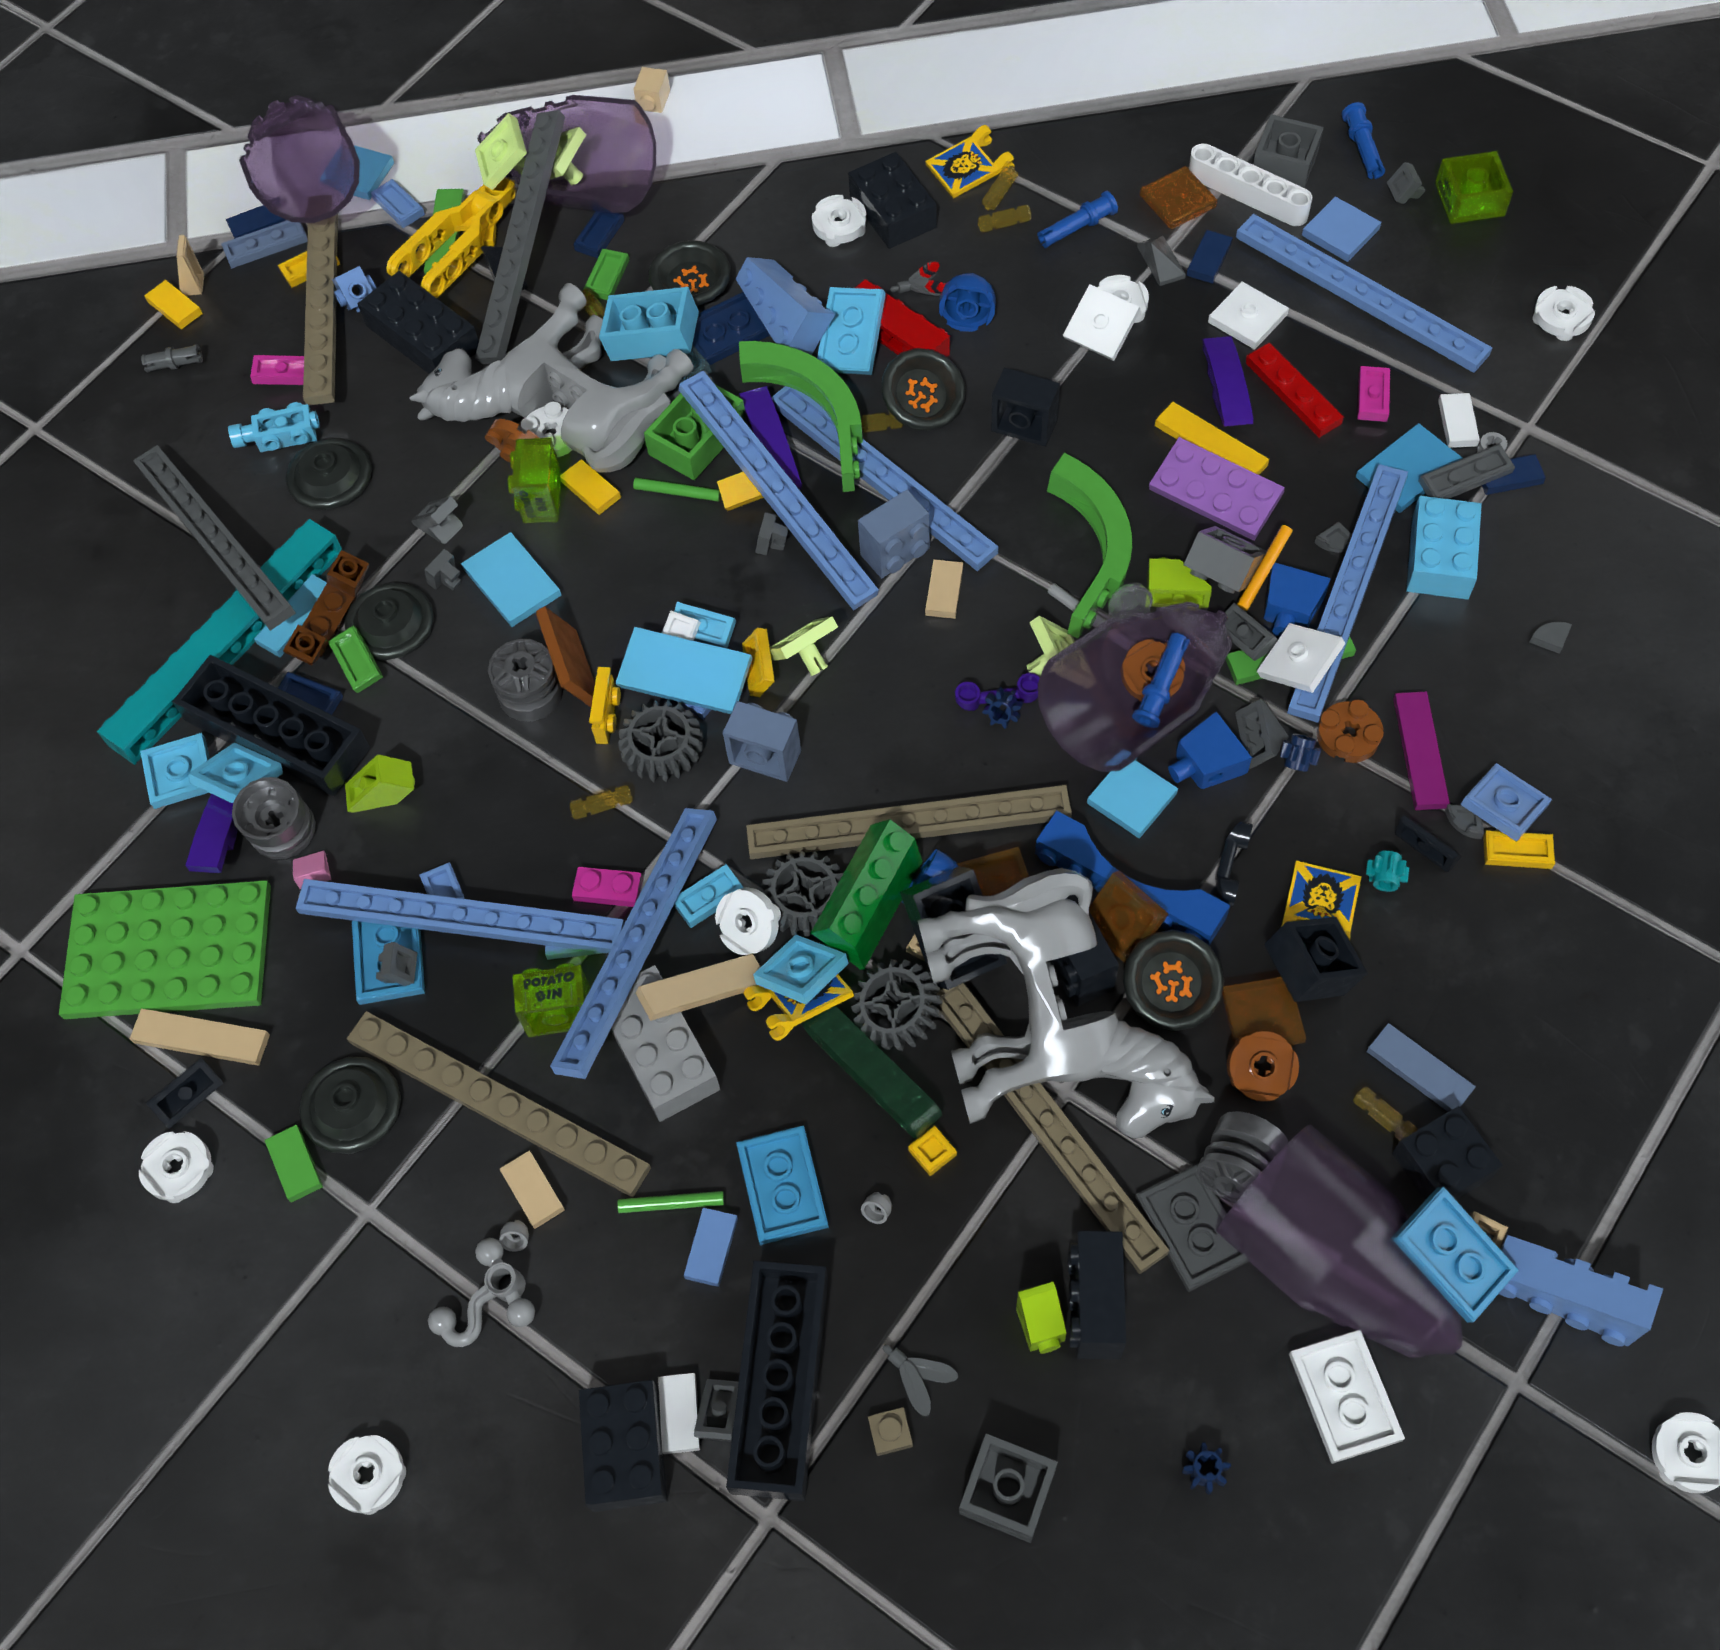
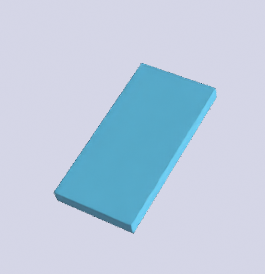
(684, 670)

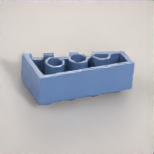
(783, 305)
(1579, 1294)

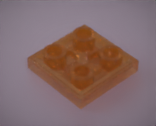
(1178, 197)
(1264, 1007)

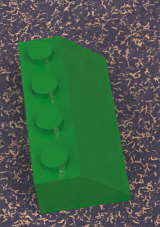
(869, 892)

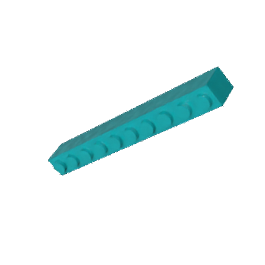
(225, 636)

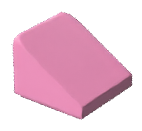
(311, 867)

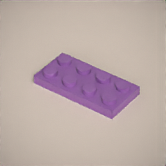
(1216, 488)

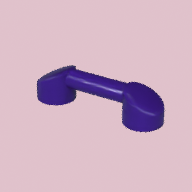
(969, 695)

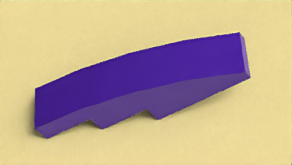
(1228, 381)
(766, 425)
(213, 837)

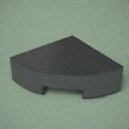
(1334, 539)
(1551, 636)
(1465, 821)

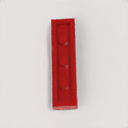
(1294, 390)

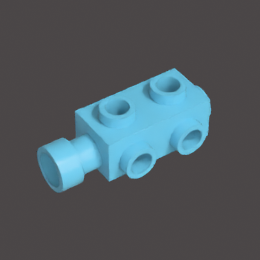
(277, 428)

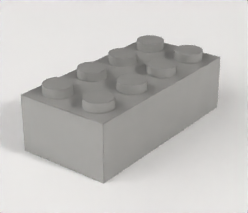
(663, 1054)

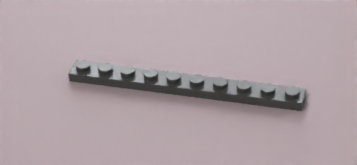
(520, 237)
(214, 538)

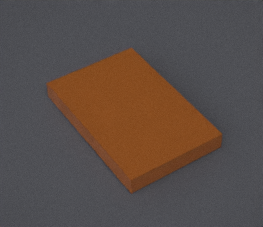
(567, 655)

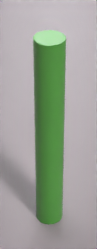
(677, 489)
(671, 1202)

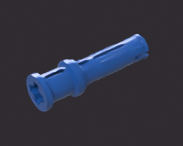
(1361, 132)
(1089, 215)
(1157, 692)

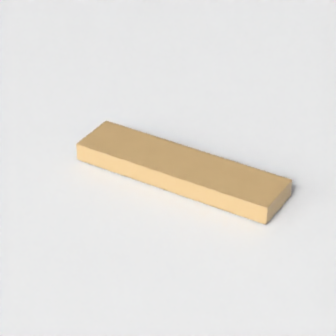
(698, 987)
(200, 1037)

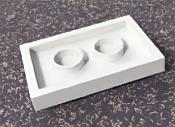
(1346, 1396)

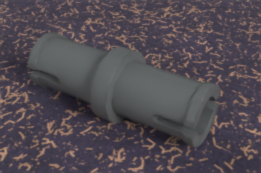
(172, 358)

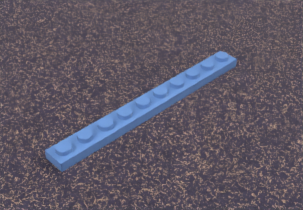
(1364, 293)
(888, 478)
(778, 490)
(1353, 580)
(459, 916)
(633, 945)

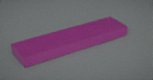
(1421, 751)

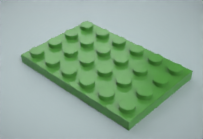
(166, 950)

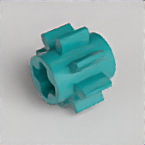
(1387, 871)

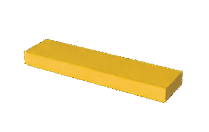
(1186, 425)

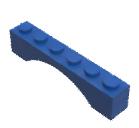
(1069, 846)

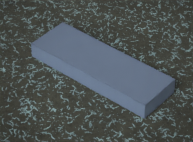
(264, 242)
(1420, 1068)

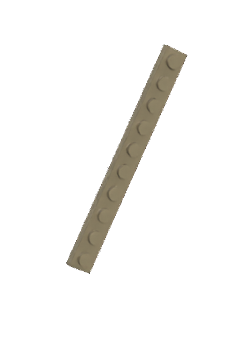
(320, 312)
(918, 820)
(500, 1104)
(1061, 1140)

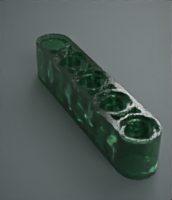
(873, 1071)

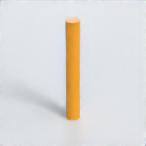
(1264, 567)

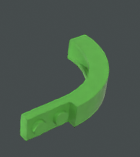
(805, 373)
(1106, 515)

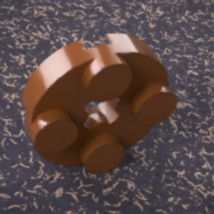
(504, 435)
(1134, 667)
(1355, 715)
(1274, 1082)

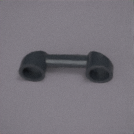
(1225, 886)

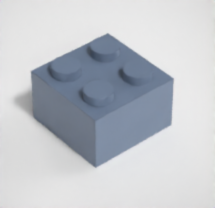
(894, 534)
(762, 740)

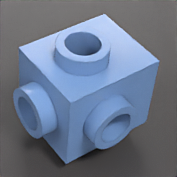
(344, 288)

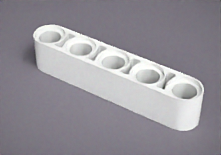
(1250, 185)

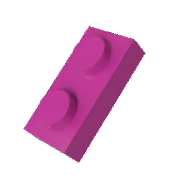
(277, 370)
(1373, 393)
(607, 886)

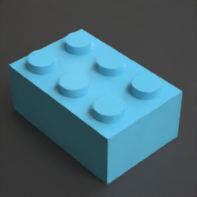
(648, 323)
(1444, 547)

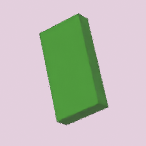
(607, 273)
(355, 659)
(293, 1163)

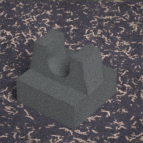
(1405, 184)
(771, 535)
(443, 571)
(397, 964)

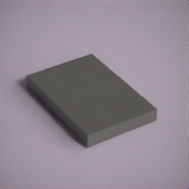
(1186, 1221)

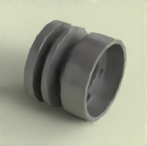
(525, 680)
(264, 806)
(1238, 1153)

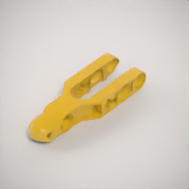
(474, 216)

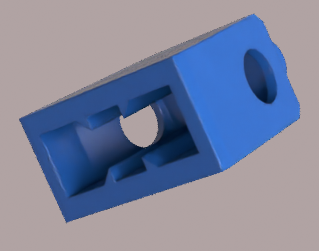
(1293, 597)
(1210, 754)

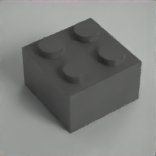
(1289, 149)
(1224, 559)
(1008, 1488)

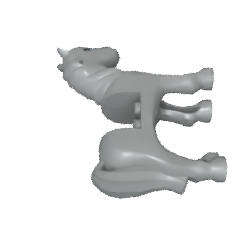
(601, 421)
(1037, 925)

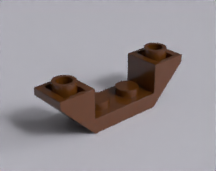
(321, 625)

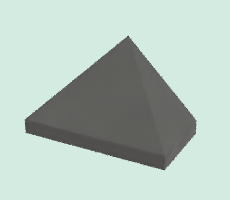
(1161, 260)
(1260, 732)

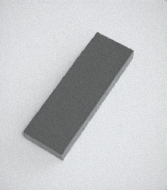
(1467, 473)

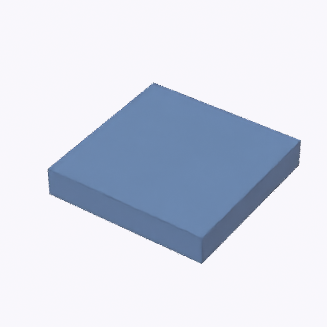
(1341, 229)
(1506, 802)

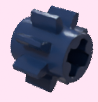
(996, 714)
(1300, 752)
(1202, 1458)

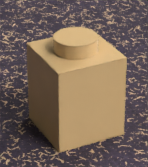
(652, 89)

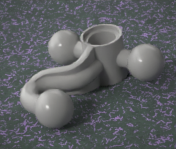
(519, 1312)

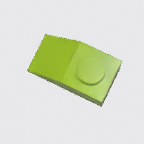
(1174, 584)
(379, 784)
(1041, 1318)

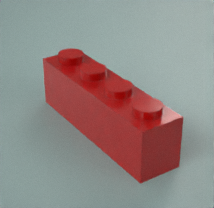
(906, 330)

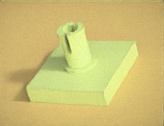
(567, 148)
(501, 152)
(1052, 641)
(803, 642)

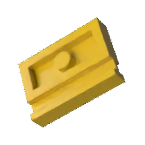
(604, 700)

